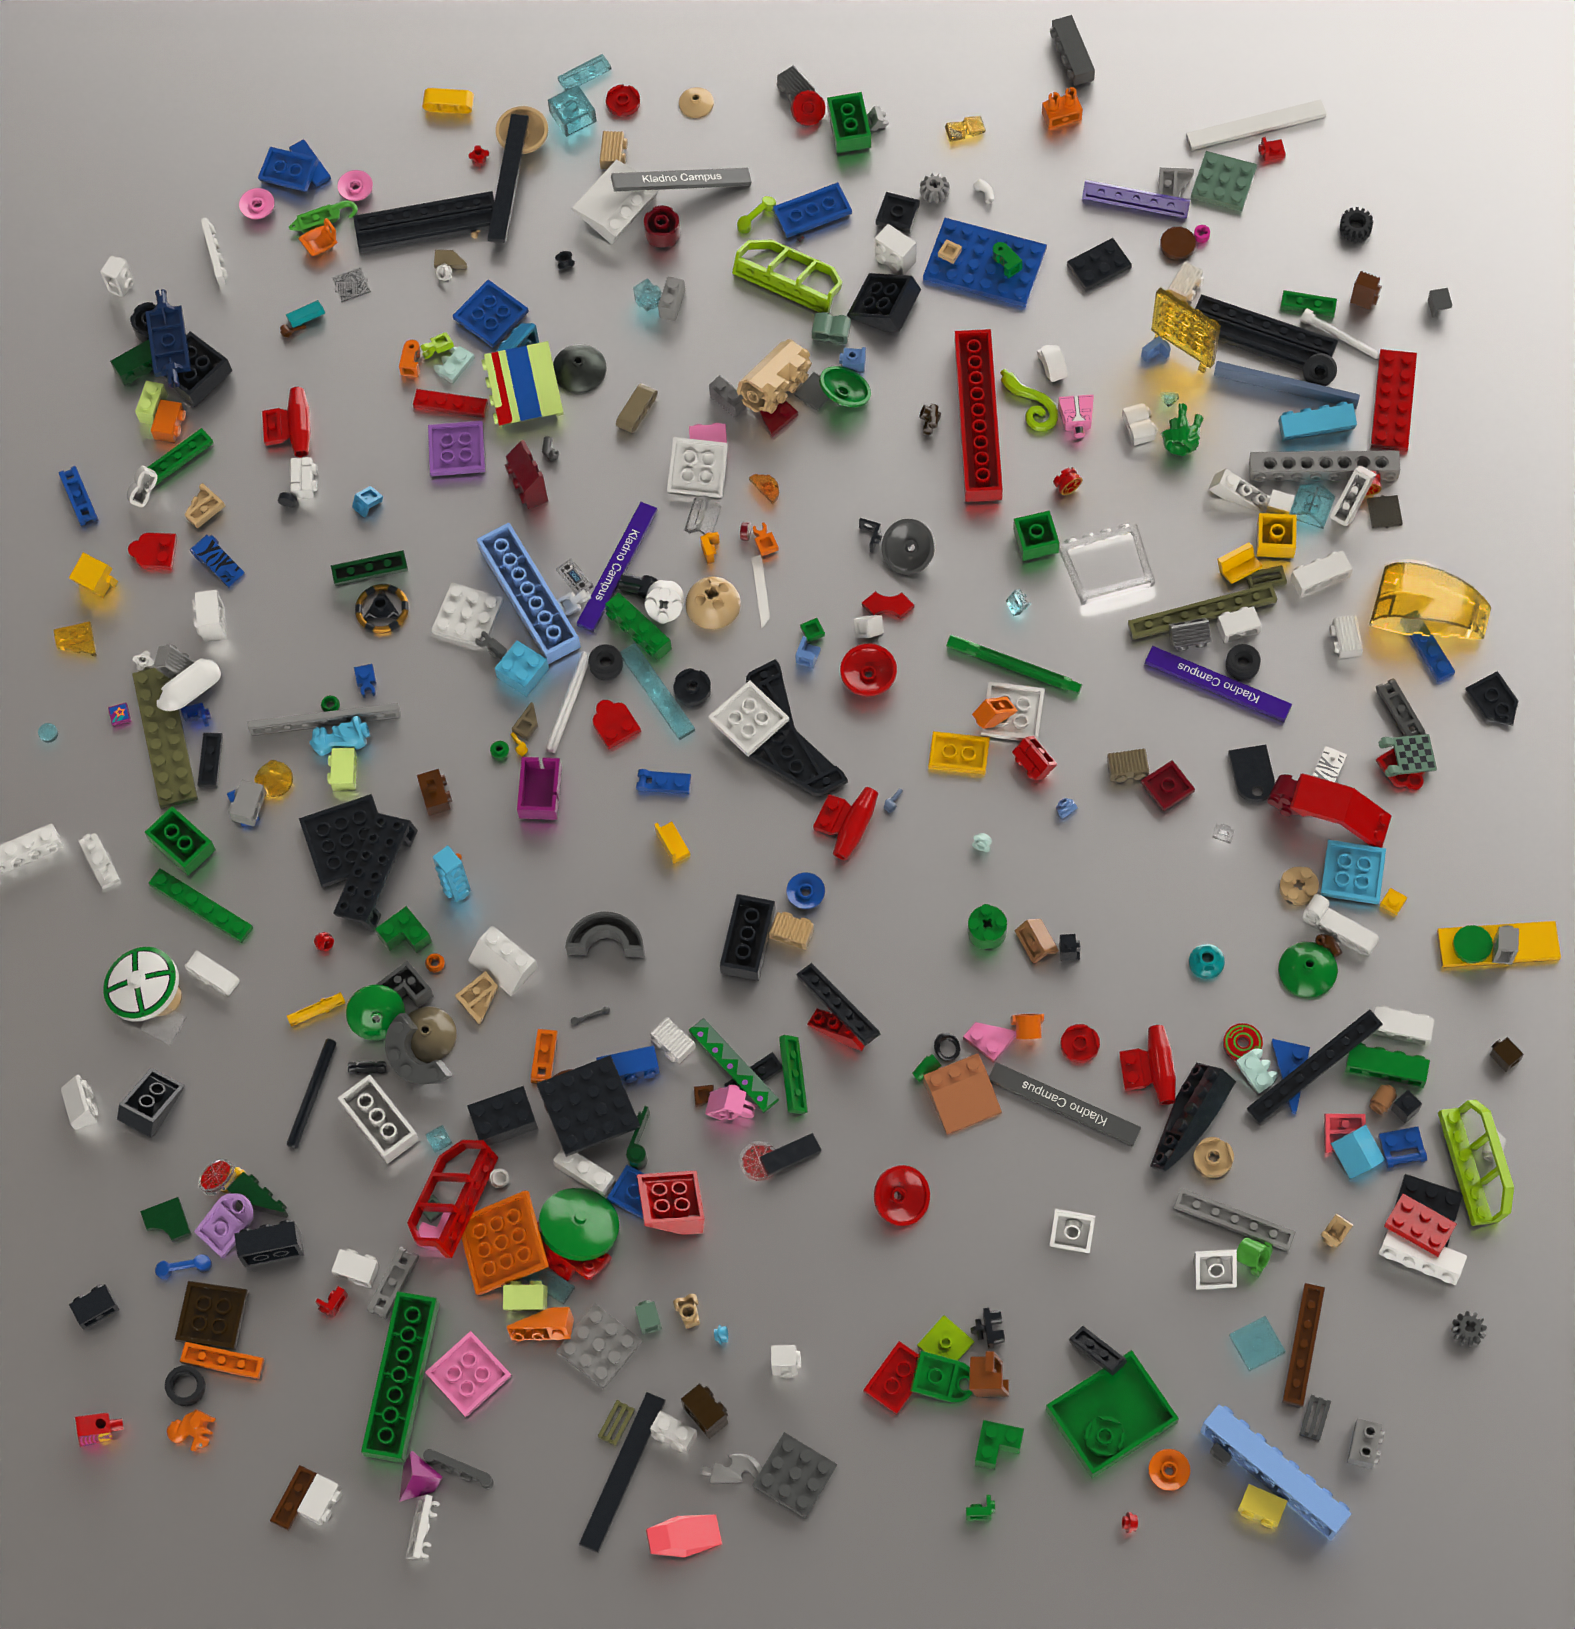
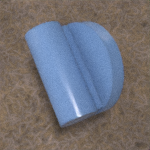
(1065, 807)

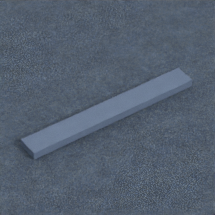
(1285, 384)

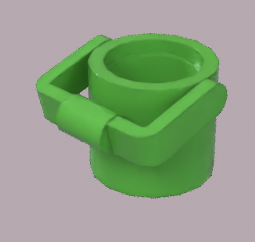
(1254, 1255)

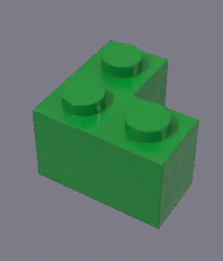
(403, 927)
(995, 1438)

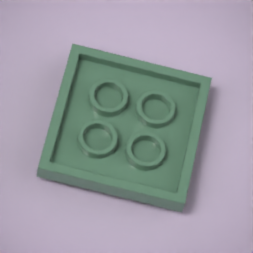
(1224, 181)

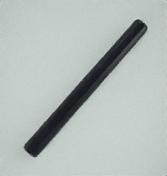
(311, 1093)

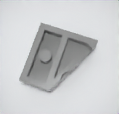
(1174, 180)

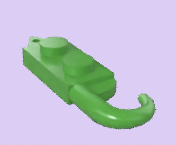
(315, 218)

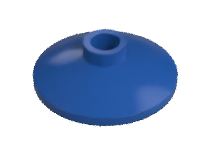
(805, 882)

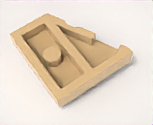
(203, 506)
(478, 996)

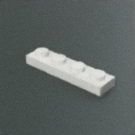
(213, 245)

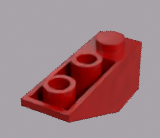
(831, 1026)

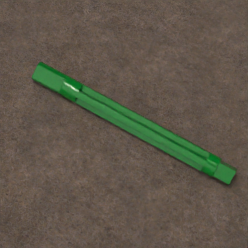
(1013, 664)

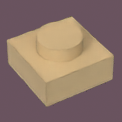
(949, 251)

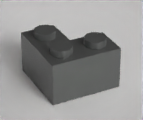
(408, 982)

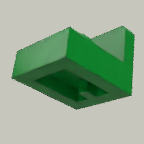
(977, 1512)

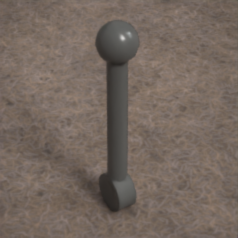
(575, 1020)

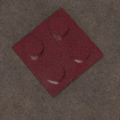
(1168, 785)

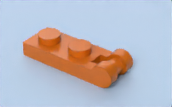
(544, 1055)

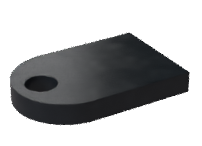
(1252, 770)

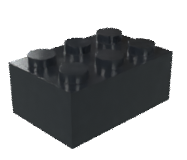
(502, 1116)
(269, 1243)

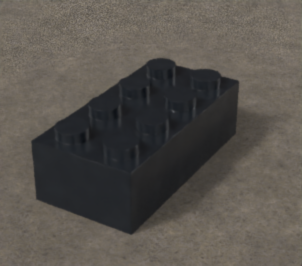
(747, 937)

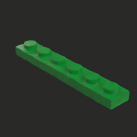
(200, 905)

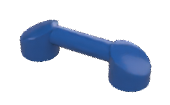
(201, 1262)

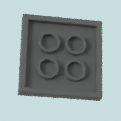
(794, 1475)

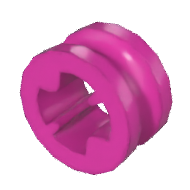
(1205, 237)

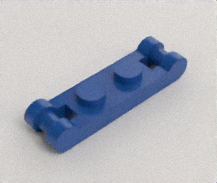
(78, 495)

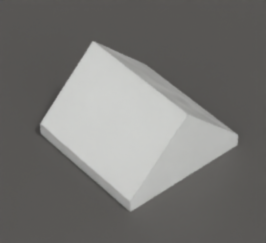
(1072, 1231)
(1215, 1269)

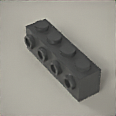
(1072, 50)

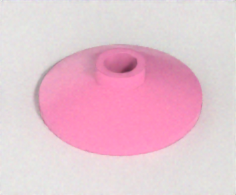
(352, 180)
(254, 198)

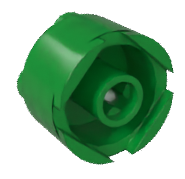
(987, 917)

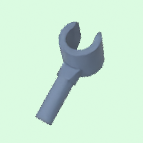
(889, 805)

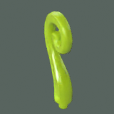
(1015, 387)

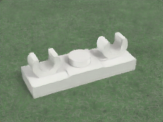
(99, 860)
(420, 1527)

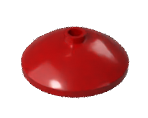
(868, 660)
(912, 1195)

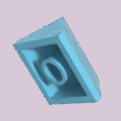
(1358, 1152)

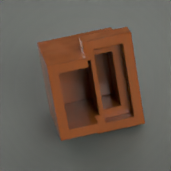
(987, 1376)

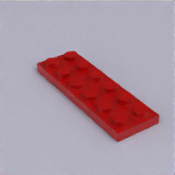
(1393, 400)

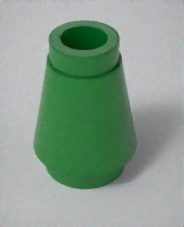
(927, 1065)

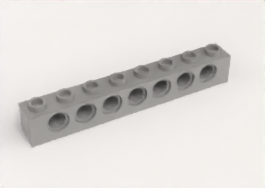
(1315, 459)

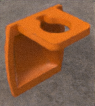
(319, 239)

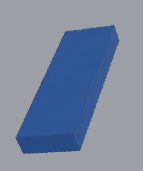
(320, 175)

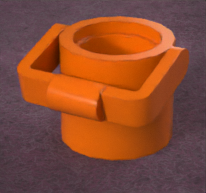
(1027, 1025)

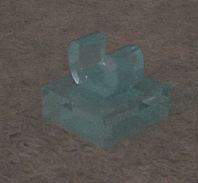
(1017, 602)

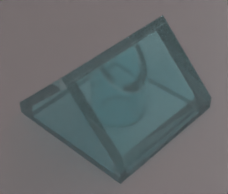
(1313, 504)

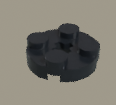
(694, 677)

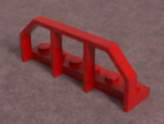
(466, 1202)

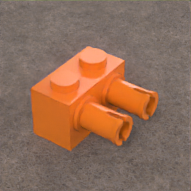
(1062, 110)

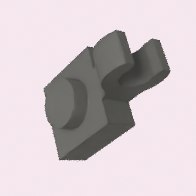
(494, 647)

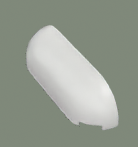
(189, 685)

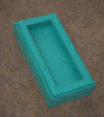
(305, 314)

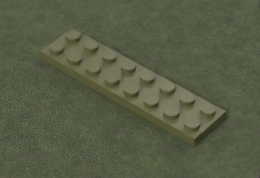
(164, 742)

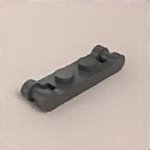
(1400, 708)
(466, 1471)

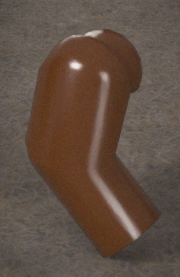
(1329, 942)

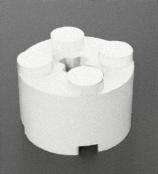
(664, 611)

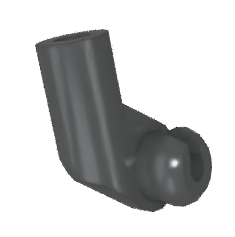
(547, 449)

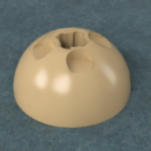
(718, 609)

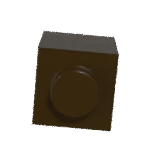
(1506, 1054)

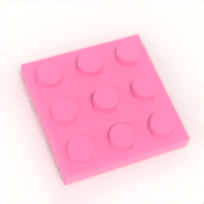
(468, 1374)

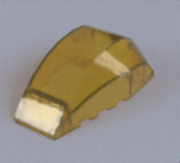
(1428, 601)

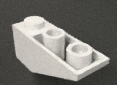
(1236, 490)

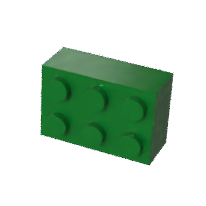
(849, 122)
(180, 841)

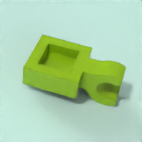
(438, 343)

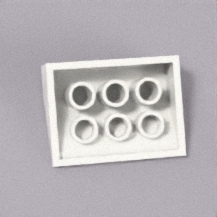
(609, 210)

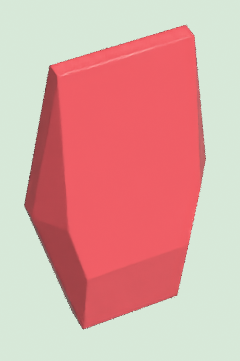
(684, 1535)

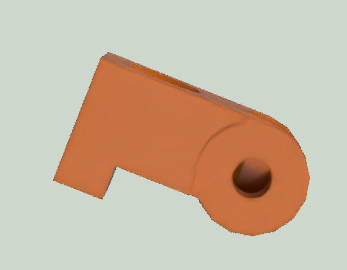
(408, 362)

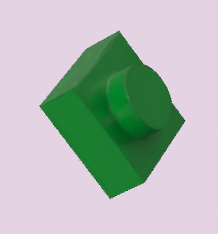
(812, 630)

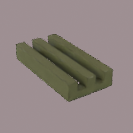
(1281, 577)
(624, 1407)

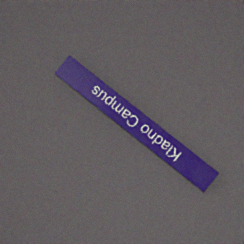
(617, 566)
(1218, 683)

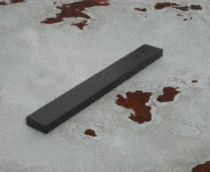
(508, 178)
(1314, 1066)
(621, 1473)

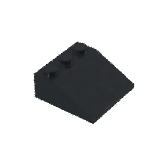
(885, 301)
(206, 372)

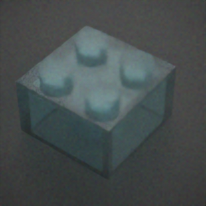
(572, 110)

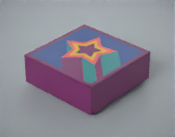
(119, 714)

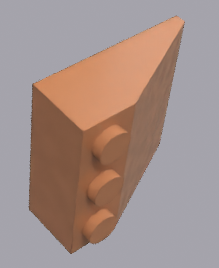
(962, 1093)

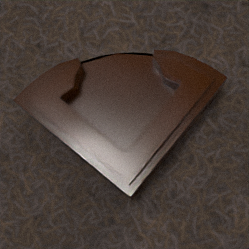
(702, 1094)

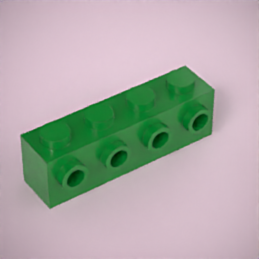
(638, 626)

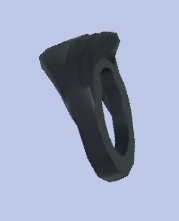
(951, 1038)

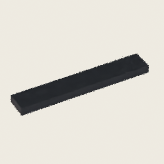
(838, 1004)

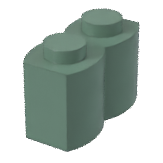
(831, 328)

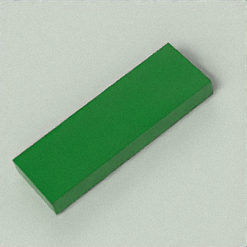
(1300, 302)

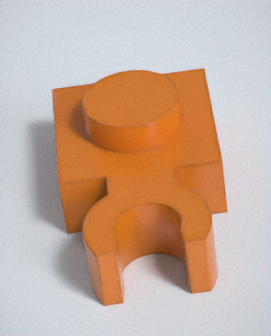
(765, 541)

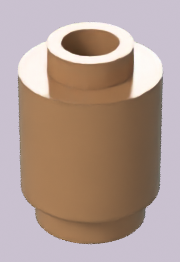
(1383, 1099)

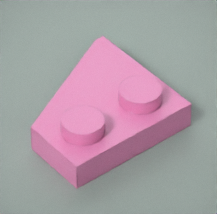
(989, 1039)

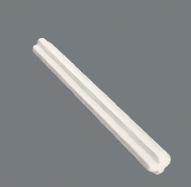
(568, 703)

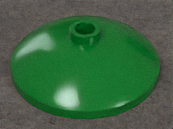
(845, 386)
(1305, 980)
(371, 1002)

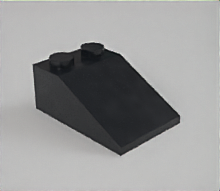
(149, 1102)

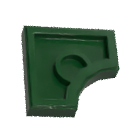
(167, 1218)

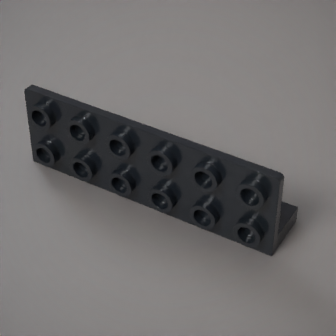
(373, 868)

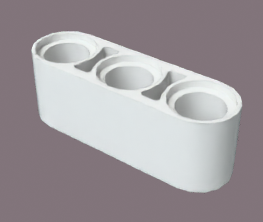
(212, 973)

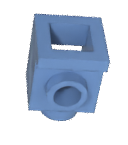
(853, 359)

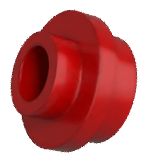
(1130, 1522)

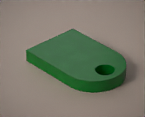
(940, 1378)

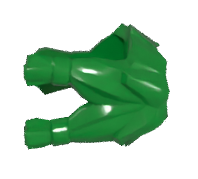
(1182, 437)

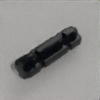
(367, 1067)

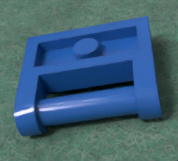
(1401, 1141)

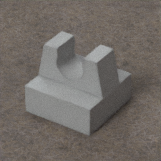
(876, 119)

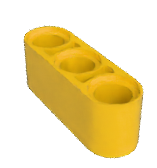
(448, 100)

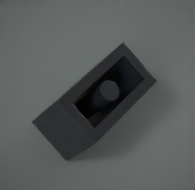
(94, 1306)

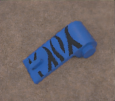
(217, 560)

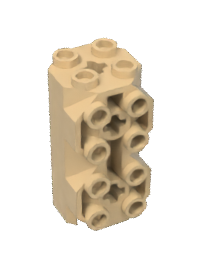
(774, 376)

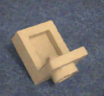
(1336, 1231)

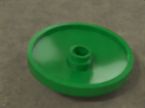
(578, 1224)

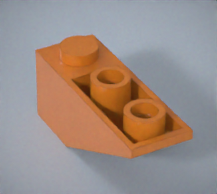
(549, 1324)

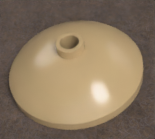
(536, 131)

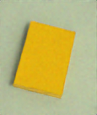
(959, 752)

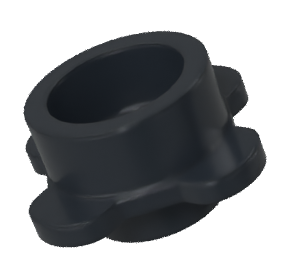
(564, 255)

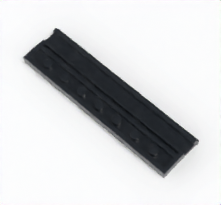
(424, 221)
(1265, 334)

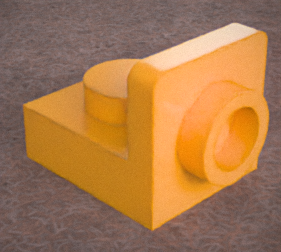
(707, 543)

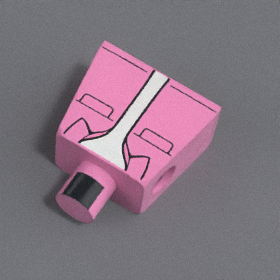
(1076, 413)

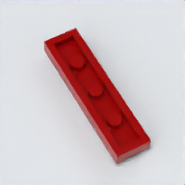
(450, 403)

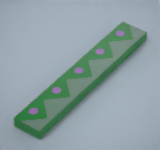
(733, 1065)

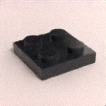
(898, 212)

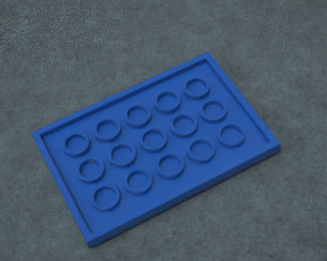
(975, 267)

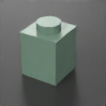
(648, 1317)

